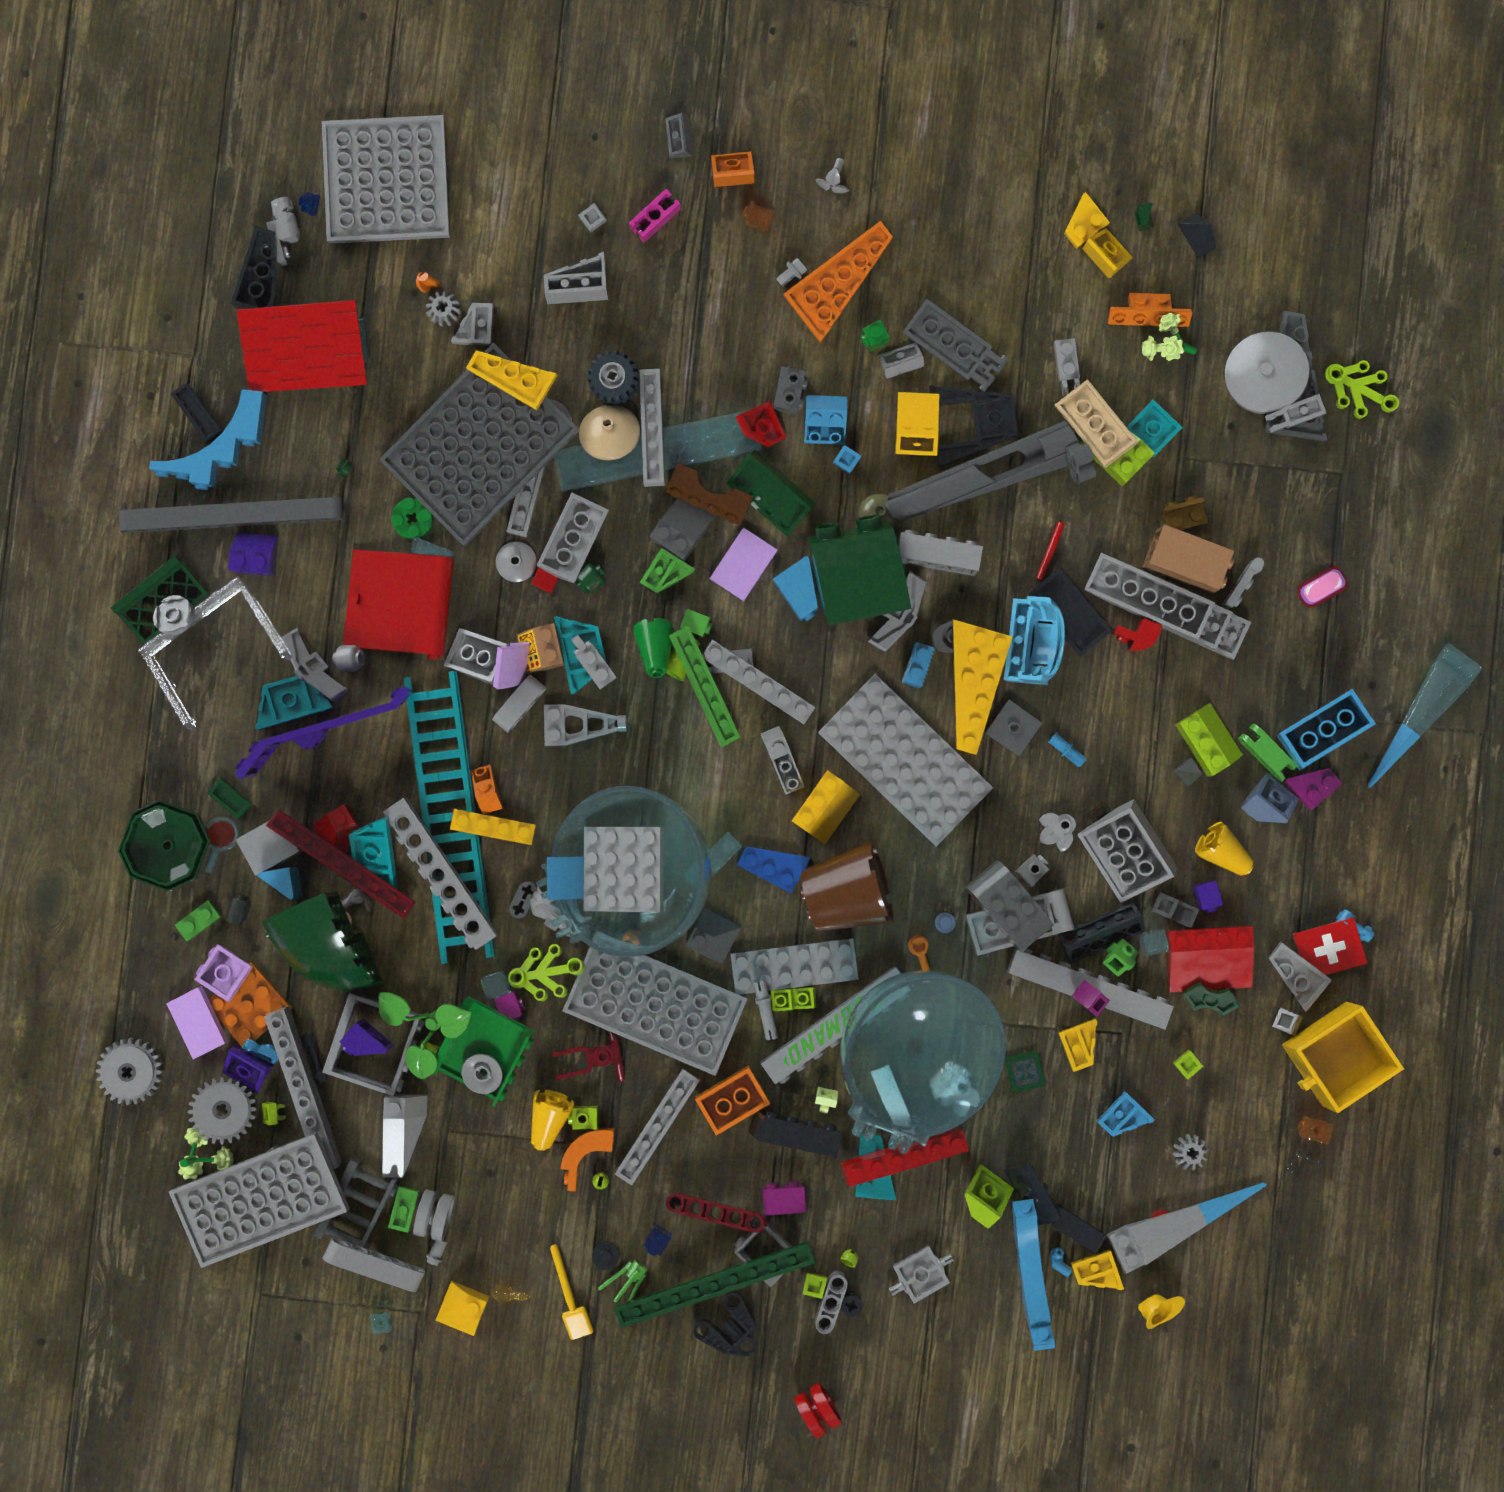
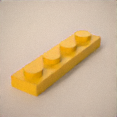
(492, 827)

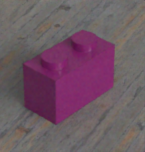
(784, 1198)

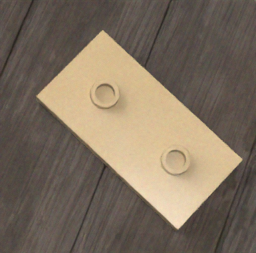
(1096, 423)

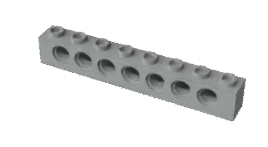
(451, 878)
(300, 1080)

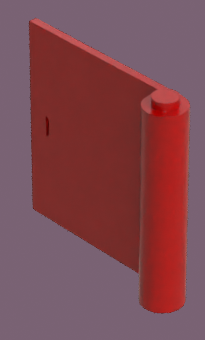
(400, 602)

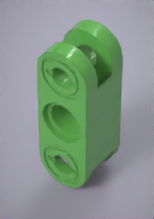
(1267, 752)

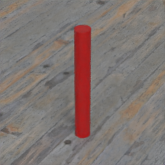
(1050, 551)

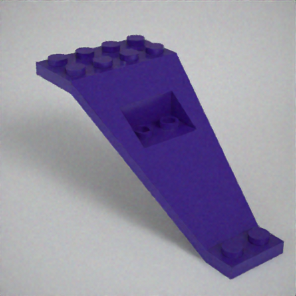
(310, 736)

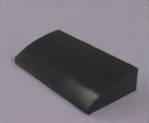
(1081, 619)

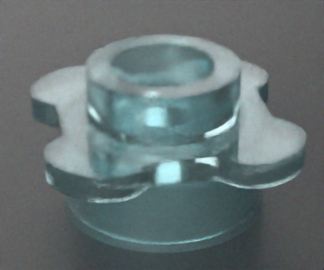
(376, 1327)

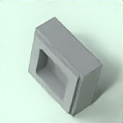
(592, 217)

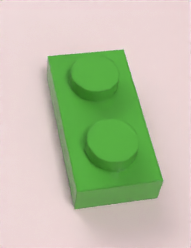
(198, 920)
(403, 1209)

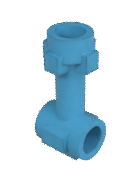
(1365, 933)

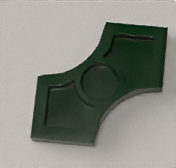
(1219, 1000)

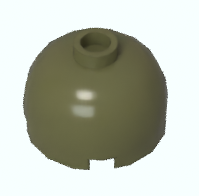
(876, 505)

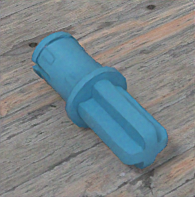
(1067, 750)

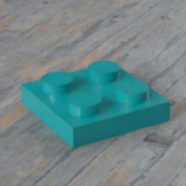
(1154, 427)

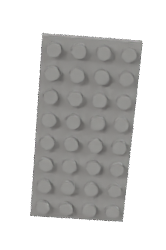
(905, 760)
(657, 1007)
(259, 1200)

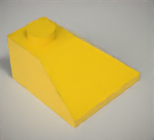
(462, 1308)

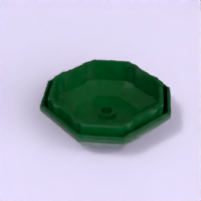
(145, 850)

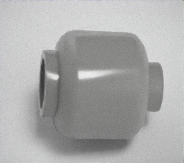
(348, 658)

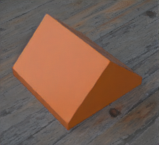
(732, 169)

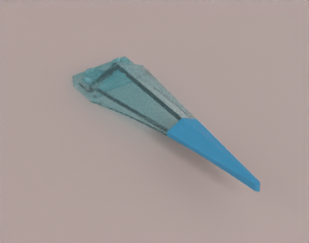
(1444, 683)

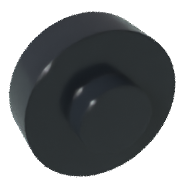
(605, 1255)

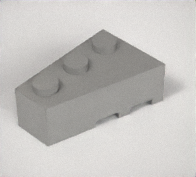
(578, 282)

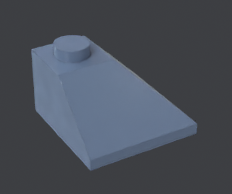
(1270, 801)

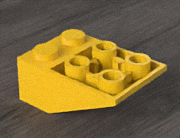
(917, 424)

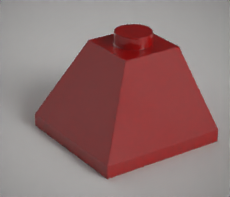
(337, 826)

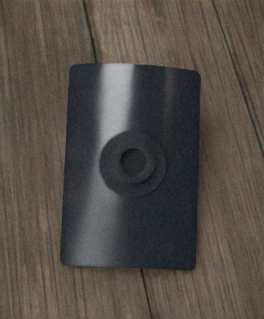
(1029, 1186)

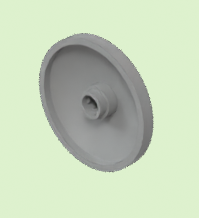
(1266, 372)

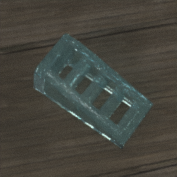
(424, 547)

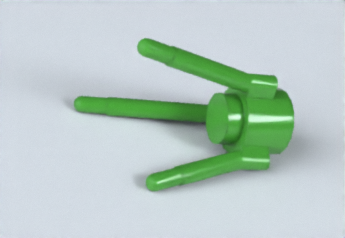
(635, 1272)

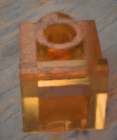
(1323, 1133)

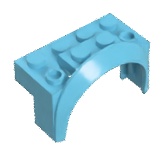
(1047, 645)

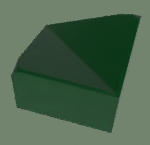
(1143, 217)

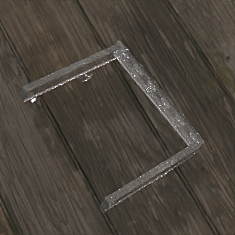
(201, 611)

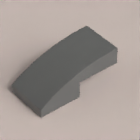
(1176, 910)

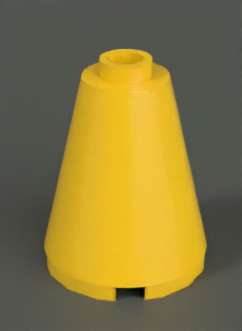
(1224, 850)
(548, 1117)

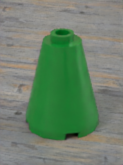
(654, 645)

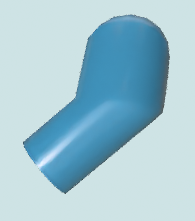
(1057, 1263)

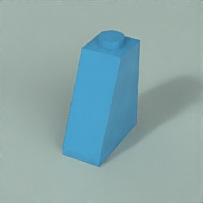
(798, 589)

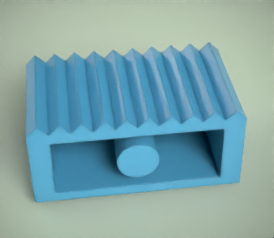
(918, 665)

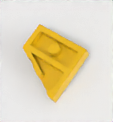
(1085, 222)
(1079, 1044)
(1098, 1271)

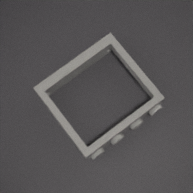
(336, 1048)

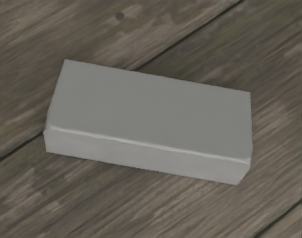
(901, 360)

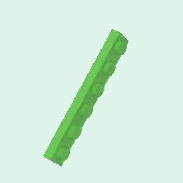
(704, 686)

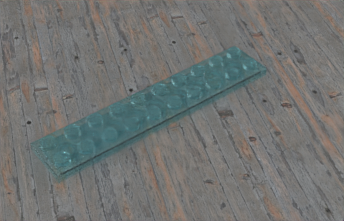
(682, 444)

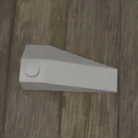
(402, 1125)

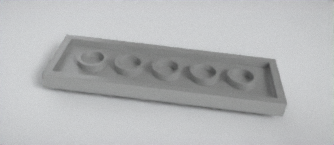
(795, 965)

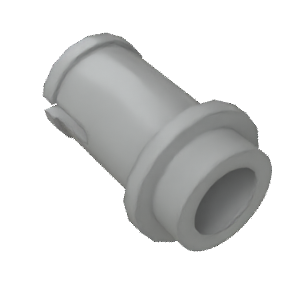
(436, 1252)

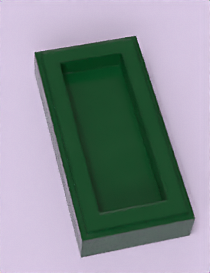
(230, 798)

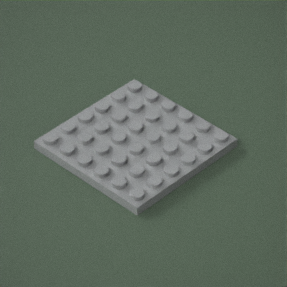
(385, 179)

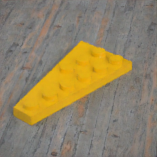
(977, 671)

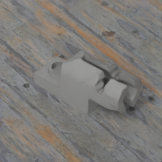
(285, 226)

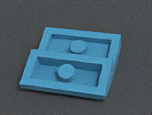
(565, 878)

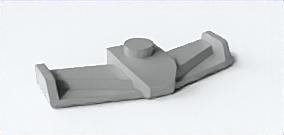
(901, 620)
(311, 667)

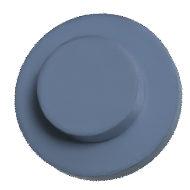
(945, 922)

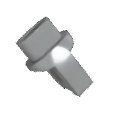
(794, 269)

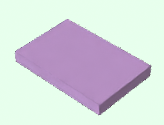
(743, 564)
(197, 1022)

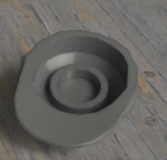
(943, 637)

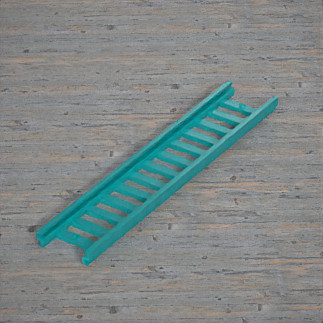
(467, 793)

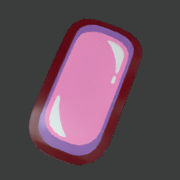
(1322, 587)

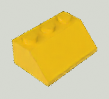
(825, 807)

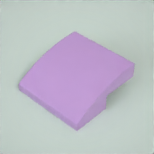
(511, 665)

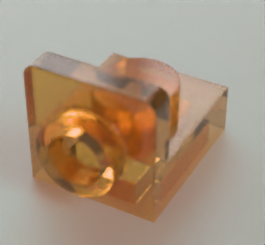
(757, 216)

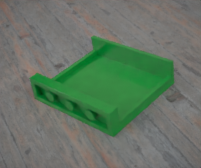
(488, 1034)

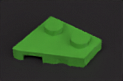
(665, 572)

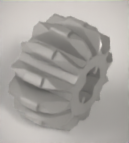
(450, 307)
(1197, 1156)

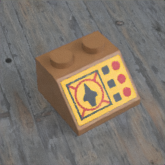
(543, 648)

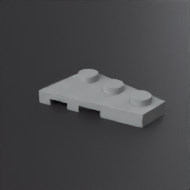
(1300, 976)

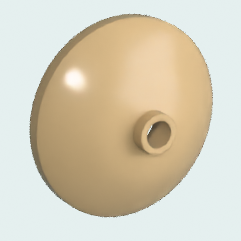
(613, 440)

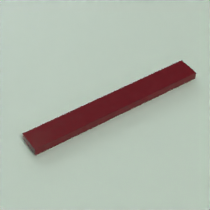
(340, 864)

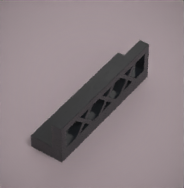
(1101, 929)

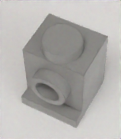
(1025, 872)

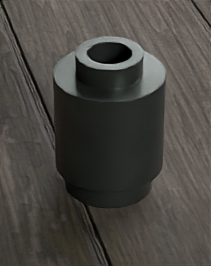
(238, 909)

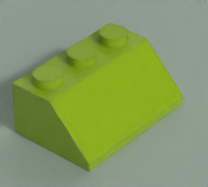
(1209, 740)

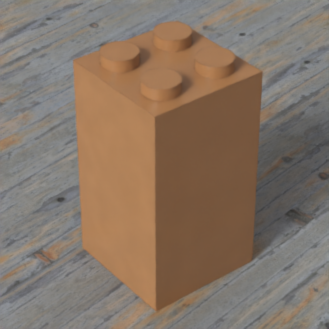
(1188, 559)

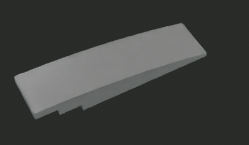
(1168, 606)

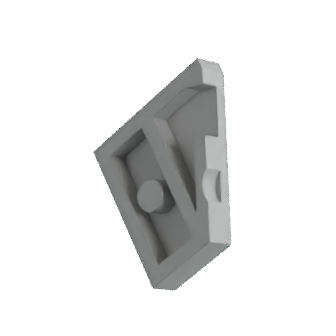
(476, 326)

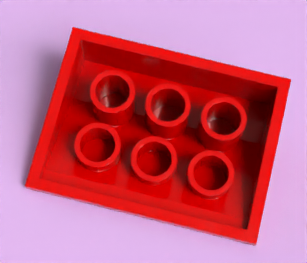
(1210, 956)

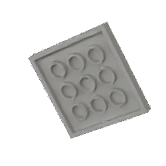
(624, 869)

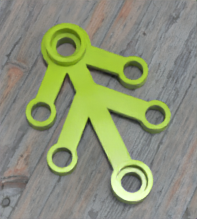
(1358, 387)
(543, 973)

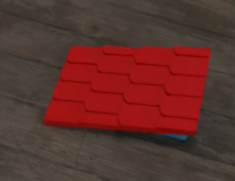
(303, 346)

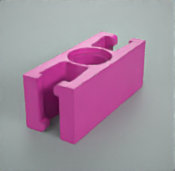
(654, 207)

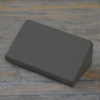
(679, 136)

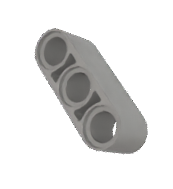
(519, 703)
(831, 1312)

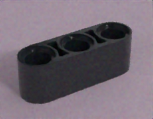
(1078, 1229)

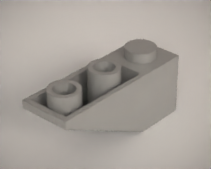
(782, 760)

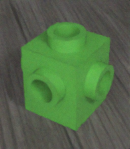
(1120, 957)

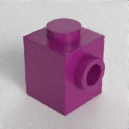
(1090, 998)
(511, 1005)

